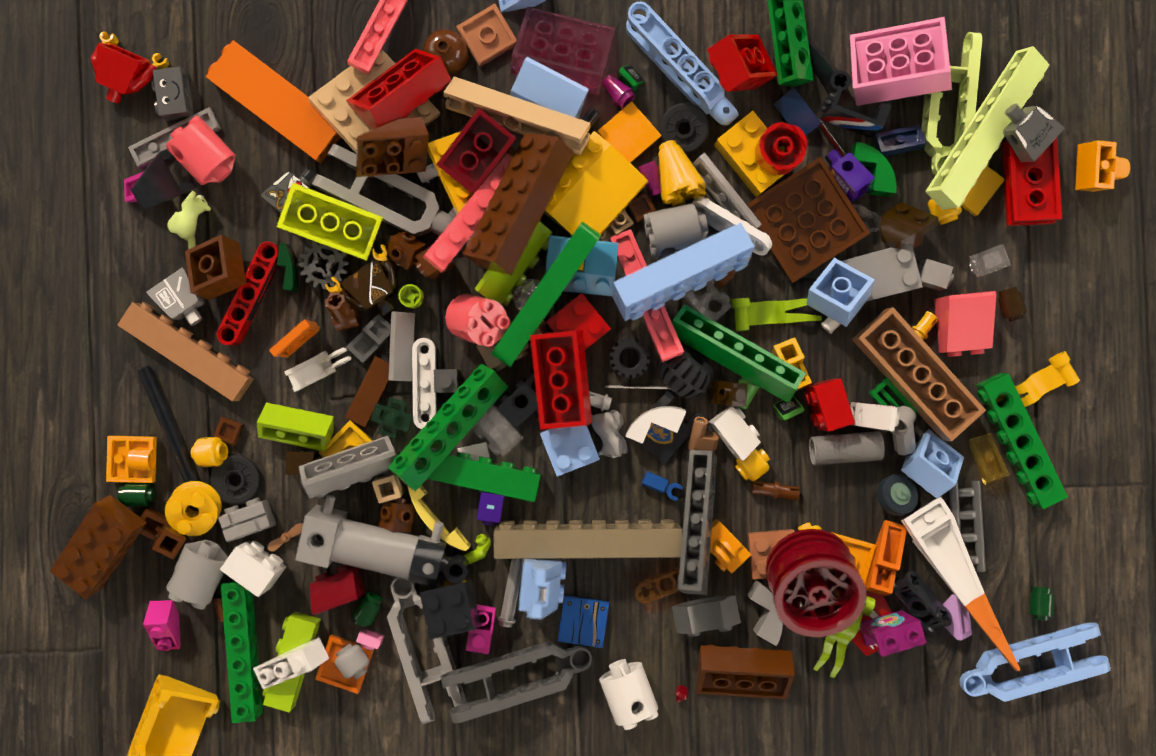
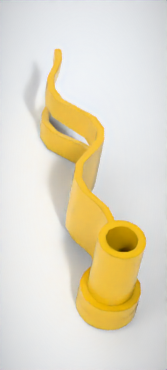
(1047, 379)

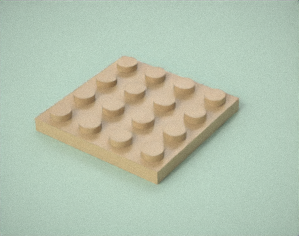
(332, 104)

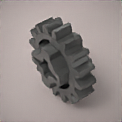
(314, 268)

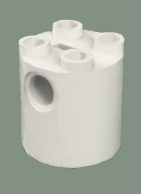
(628, 693)

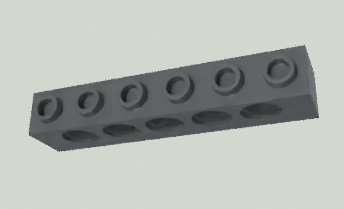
(697, 522)

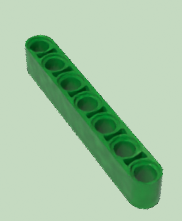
(546, 294)

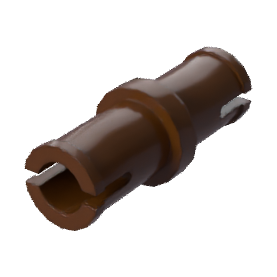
(776, 490)

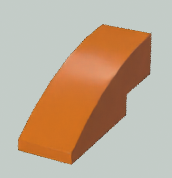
(886, 558)

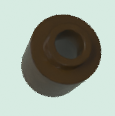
(1011, 304)

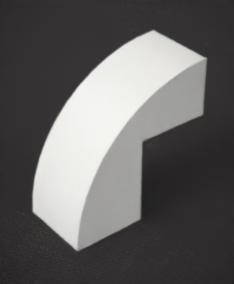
(665, 416)

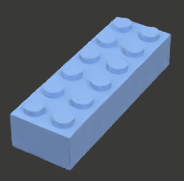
(682, 272)

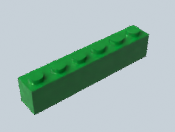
(737, 353)
(488, 476)

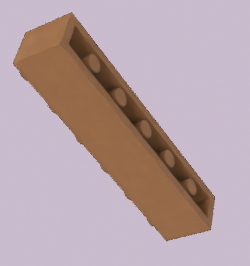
(186, 351)

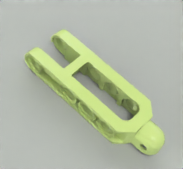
(968, 79)

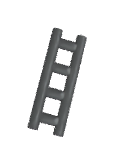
(975, 514)

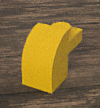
(792, 354)

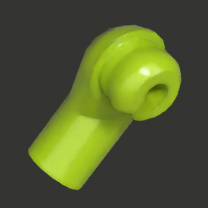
(480, 552)

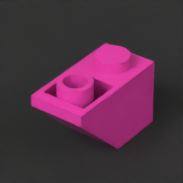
(163, 625)
(481, 638)

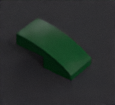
(287, 260)

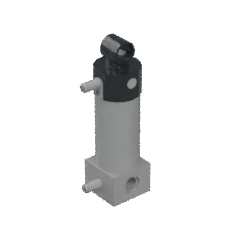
(333, 538)

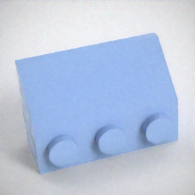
(549, 89)

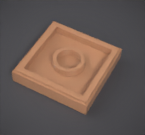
(487, 35)

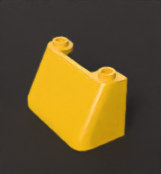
(172, 719)

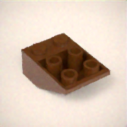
(393, 148)

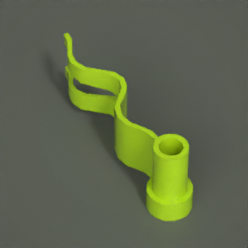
(768, 312)
(842, 639)

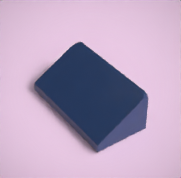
(797, 112)

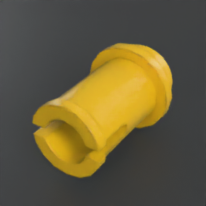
(925, 325)

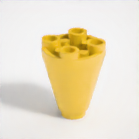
(678, 175)

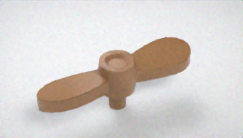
(285, 537)

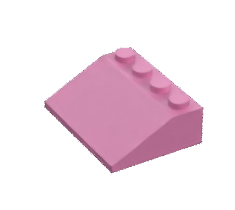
(900, 61)

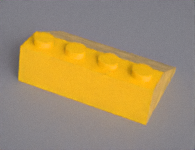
(594, 188)

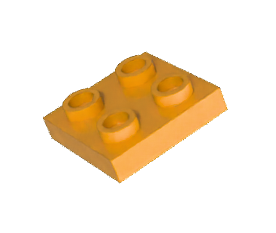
(131, 459)

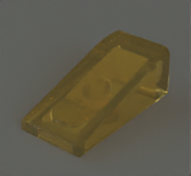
(988, 459)

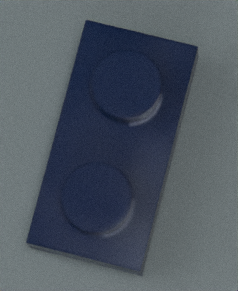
(900, 140)

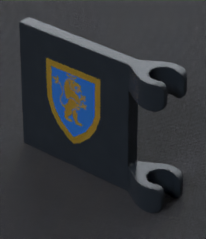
(662, 441)

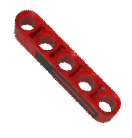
(240, 299)

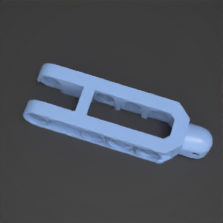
(655, 40)
(979, 680)

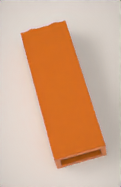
(273, 100)

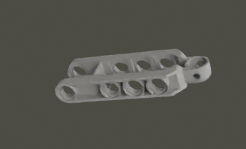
(432, 220)
(407, 595)

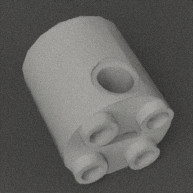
(674, 229)
(197, 573)

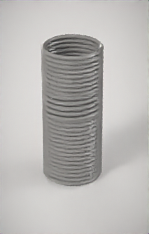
(846, 448)

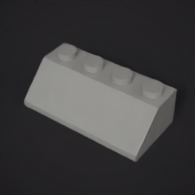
(347, 467)

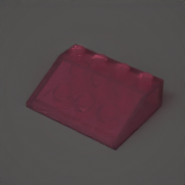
(565, 45)

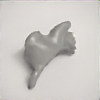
(607, 427)

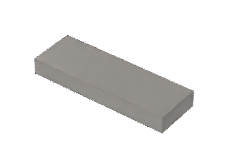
(401, 346)

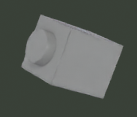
(935, 274)

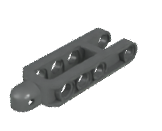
(567, 661)

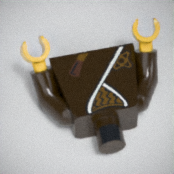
(370, 285)

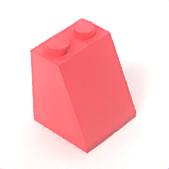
(965, 322)

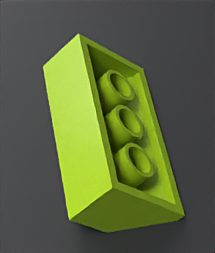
(499, 285)

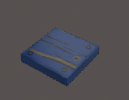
(583, 621)

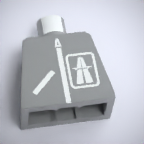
(175, 297)

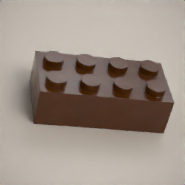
(97, 546)

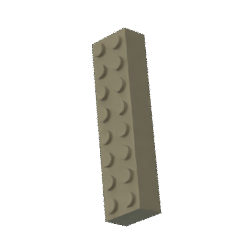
(587, 540)

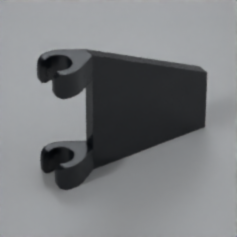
(158, 184)

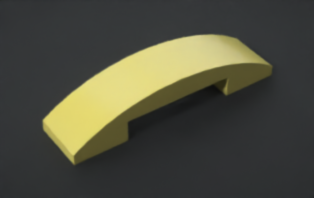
(454, 538)

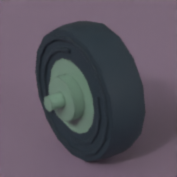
(897, 495)

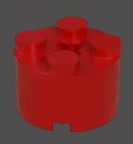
(785, 136)

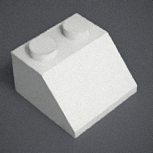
(735, 432)

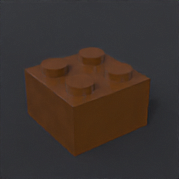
(215, 267)

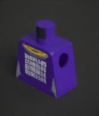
(850, 174)

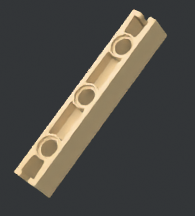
(516, 113)

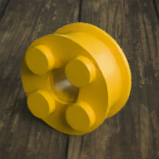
(192, 522)

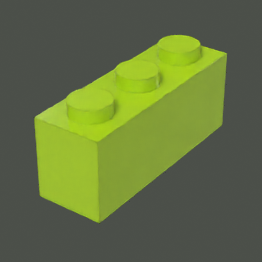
(295, 426)

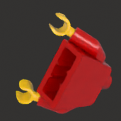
(121, 69)

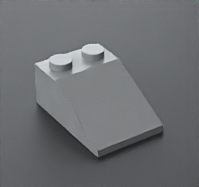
(891, 268)

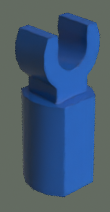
(659, 484)

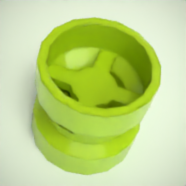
(409, 293)

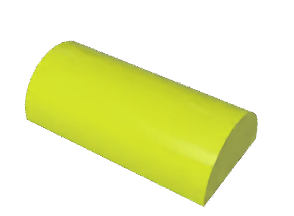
(329, 221)

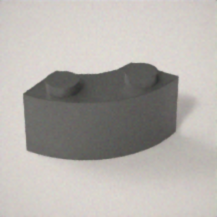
(706, 615)

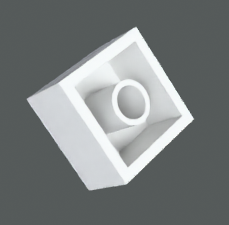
(253, 567)

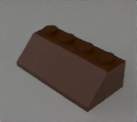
(744, 672)

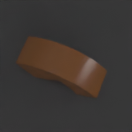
(165, 538)

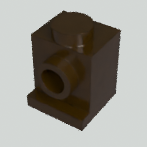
(728, 393)

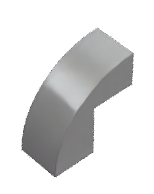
(769, 624)

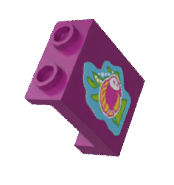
(892, 632)

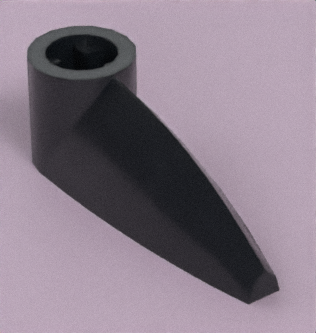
(826, 71)

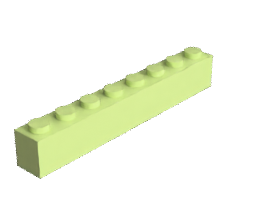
(986, 129)

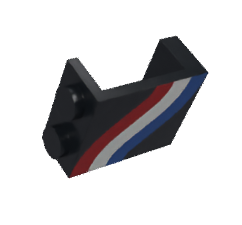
(851, 120)

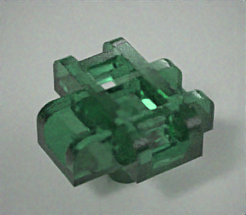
(390, 416)

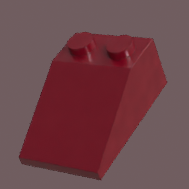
(476, 151)

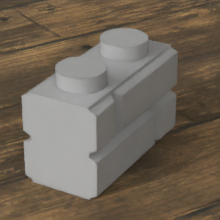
(247, 520)

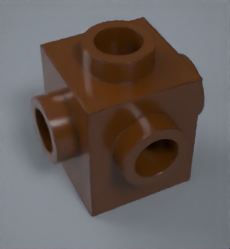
(404, 248)
(397, 515)

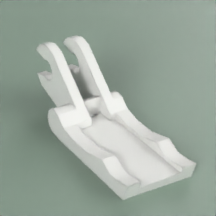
(315, 369)

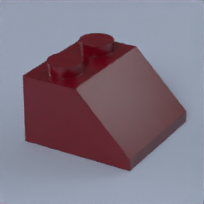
(336, 589)

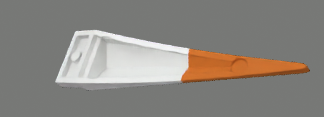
(941, 543)

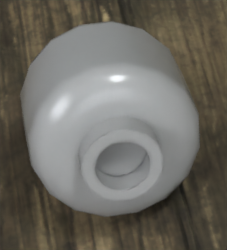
(352, 661)

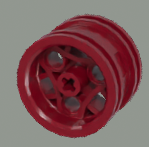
(815, 583)

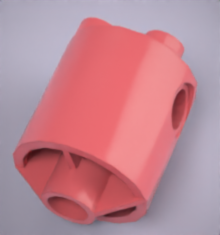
(201, 152)
(477, 319)

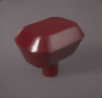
(681, 693)

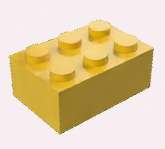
(738, 150)

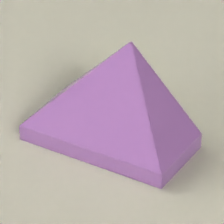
(961, 623)

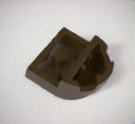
(905, 225)

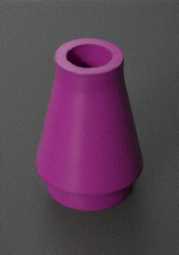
(619, 92)
(652, 174)

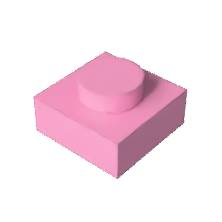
(370, 639)

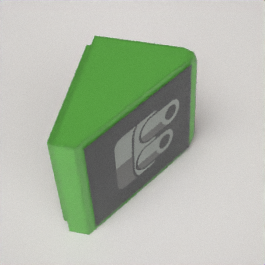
(788, 410)

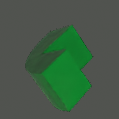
(885, 180)

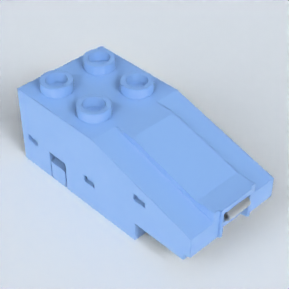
(541, 586)

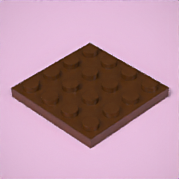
(807, 219)

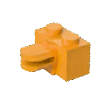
(1099, 166)
(727, 548)

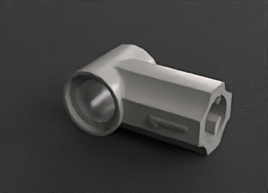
(904, 432)

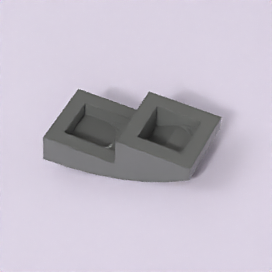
(370, 339)

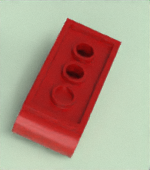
(1019, 187)

